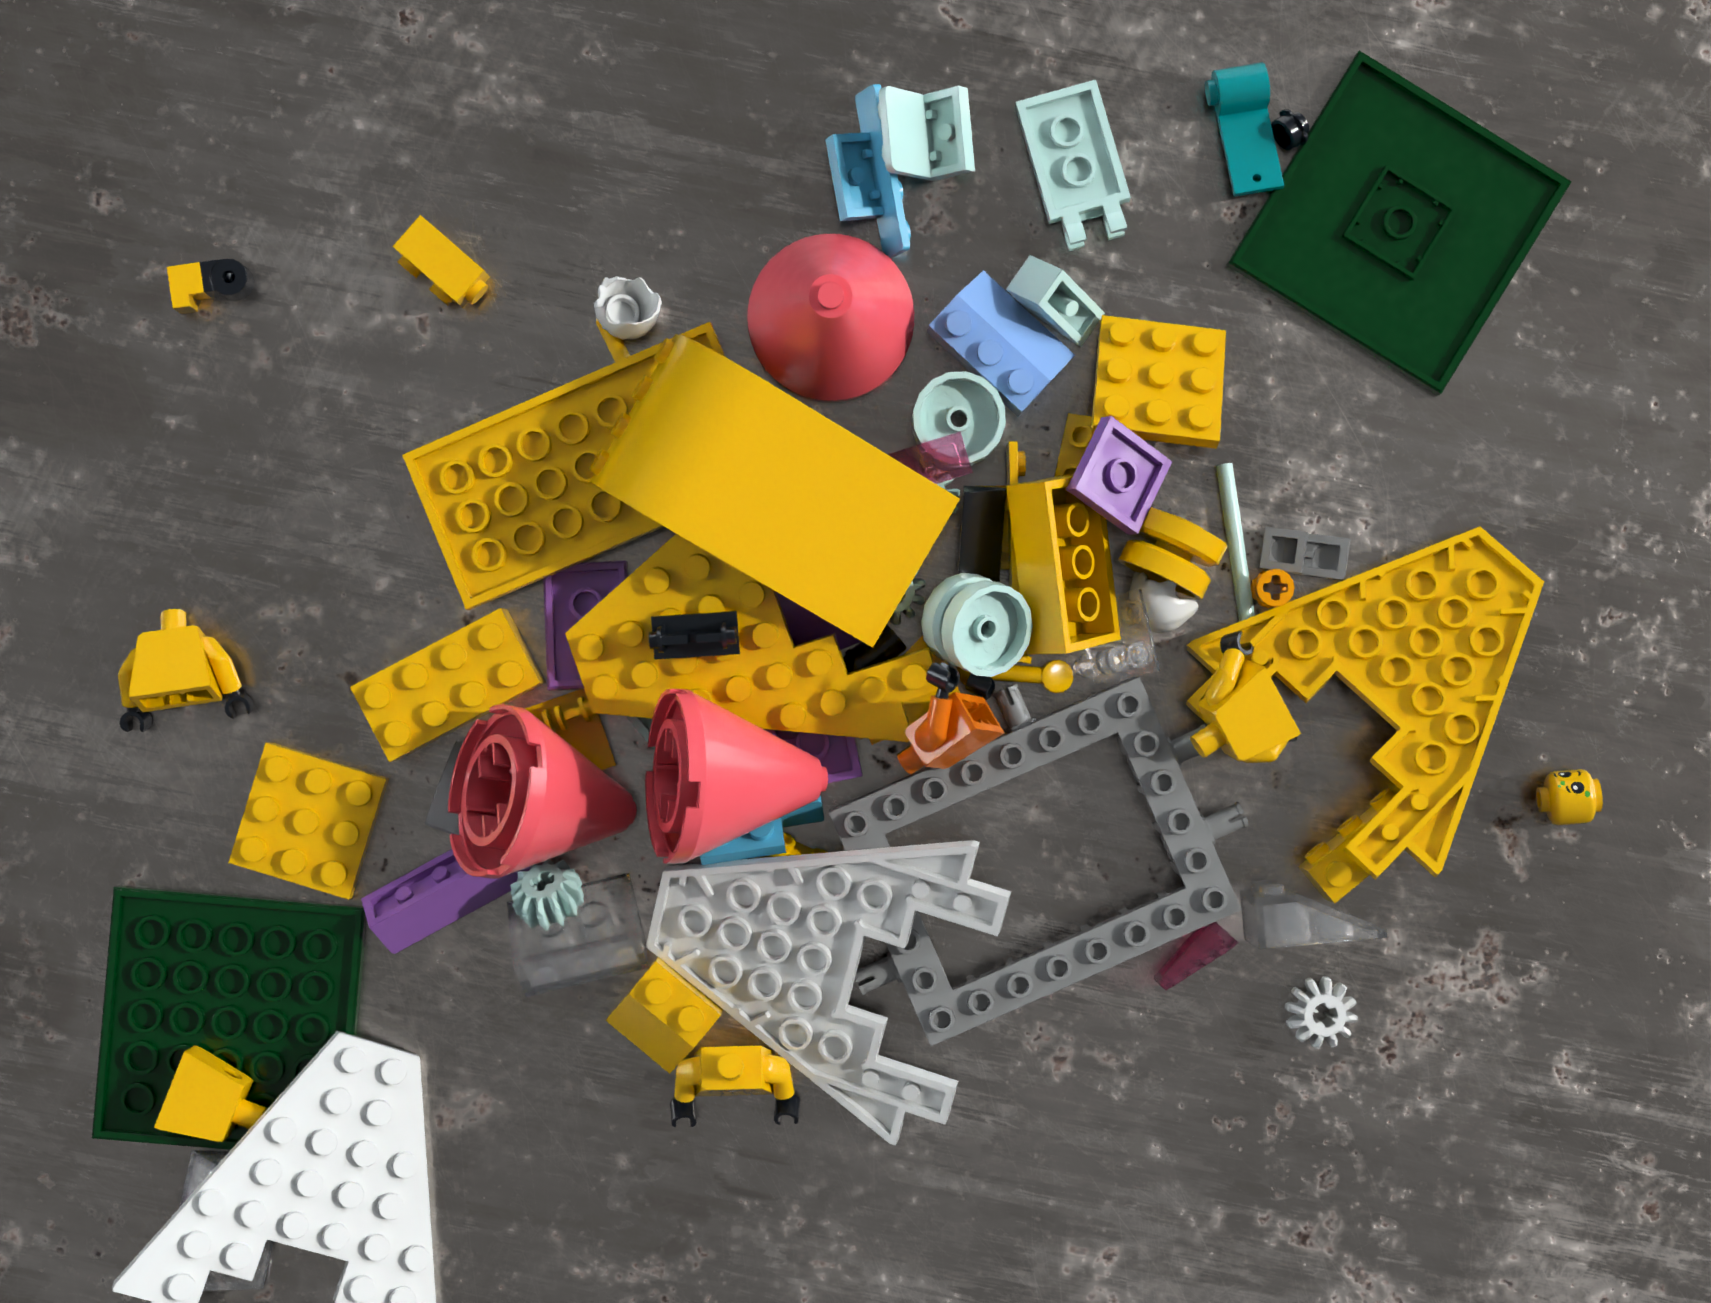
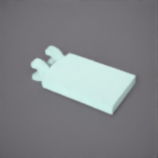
(1075, 160)

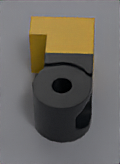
(207, 281)

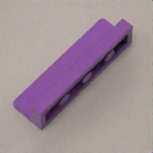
(429, 901)

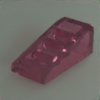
(1195, 953)

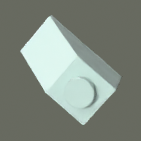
(1055, 299)

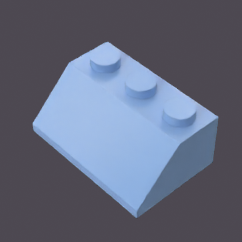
(1000, 342)

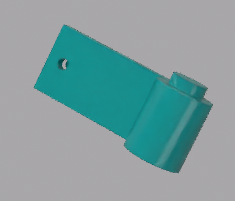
(1245, 127)

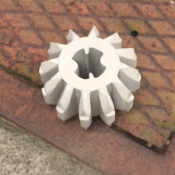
(1310, 1026)

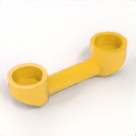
(1054, 675)

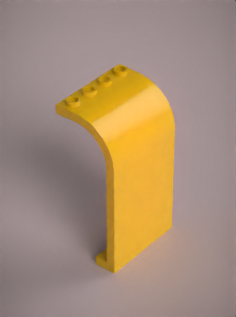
(772, 488)

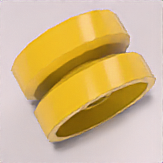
(1174, 548)

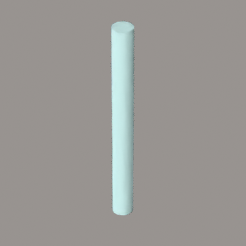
(1235, 541)

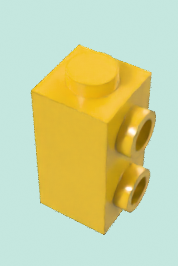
(440, 260)

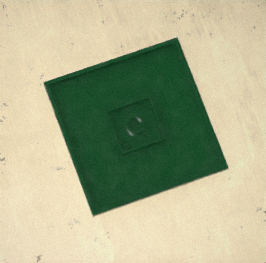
(1399, 223)

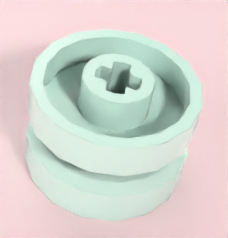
(960, 395)
(977, 624)

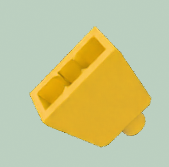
(207, 1098)

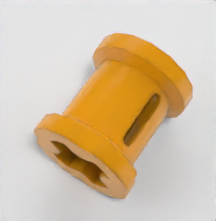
(1278, 577)

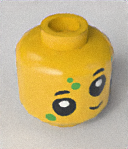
(1570, 797)

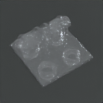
(1126, 657)

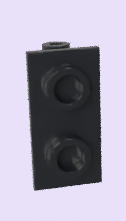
(694, 635)

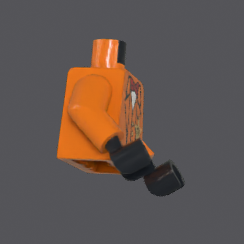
(954, 723)

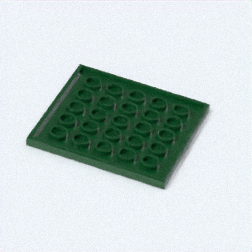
(222, 973)

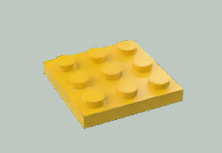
(1160, 380)
(308, 820)

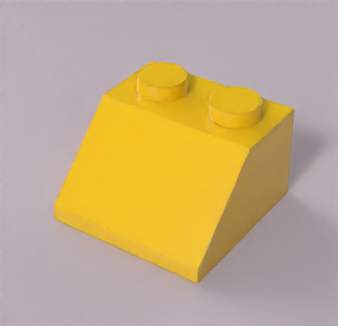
(664, 1015)

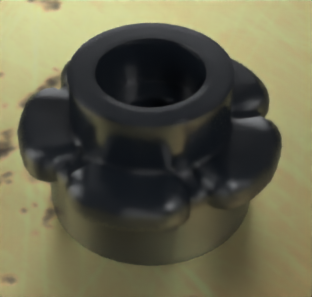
(1290, 129)

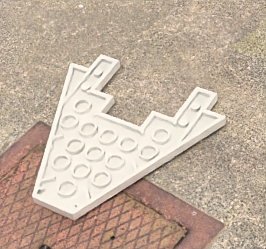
(783, 949)
(322, 1171)

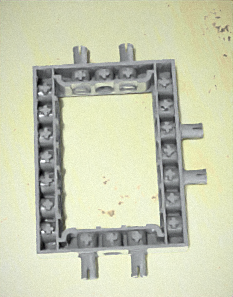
(1022, 748)

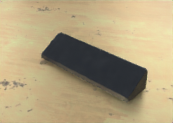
(982, 531)

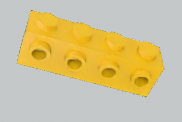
(1329, 866)

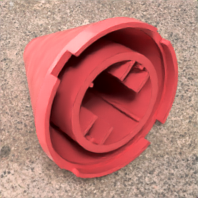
(830, 317)
(718, 777)
(528, 796)

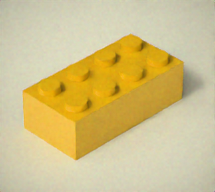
(1062, 567)
(447, 684)

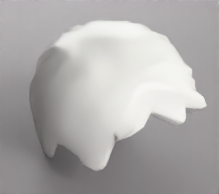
(626, 307)
(1163, 607)

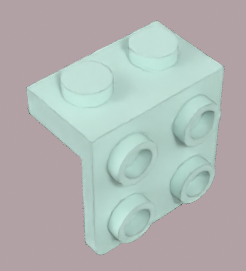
(926, 133)

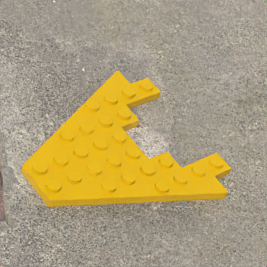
(1426, 650)
(765, 684)

